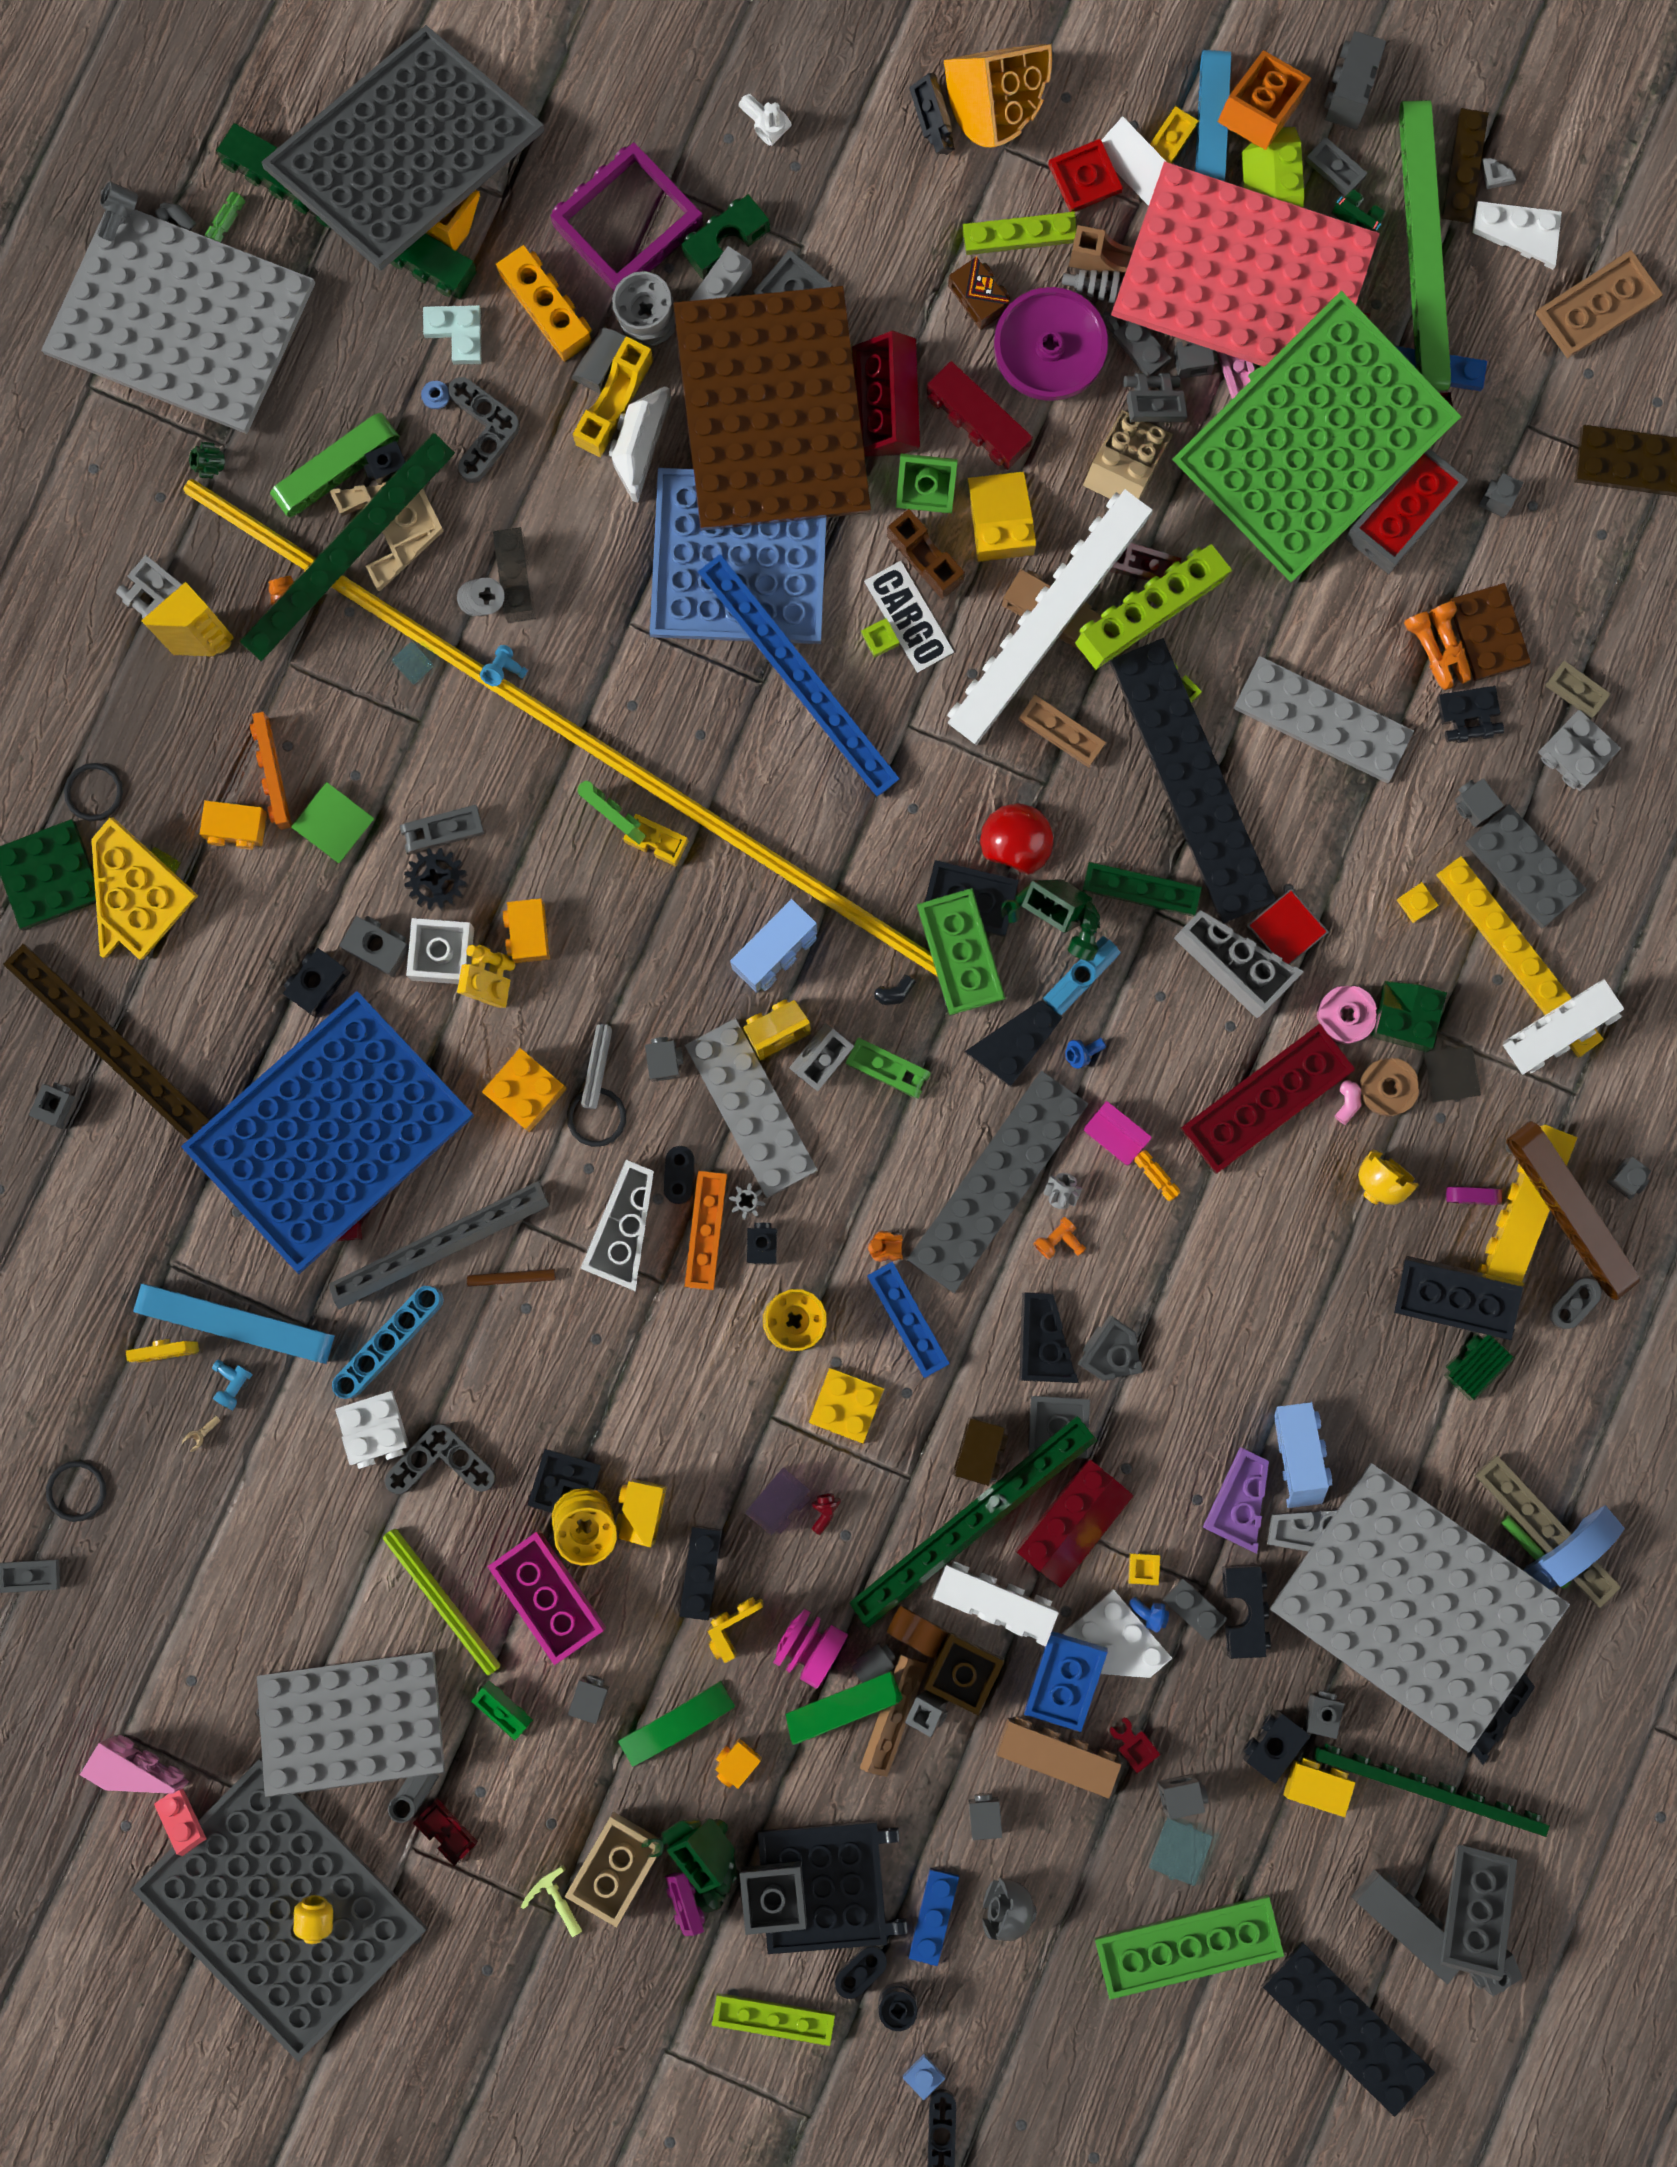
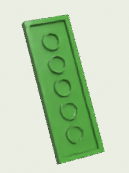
(1189, 1947)

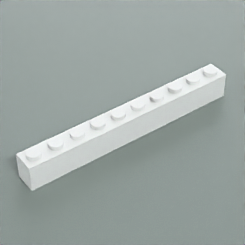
(1050, 616)

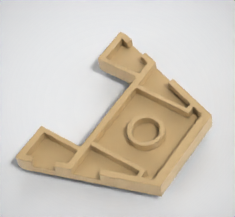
(406, 535)

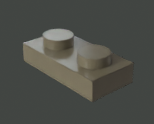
(1577, 689)

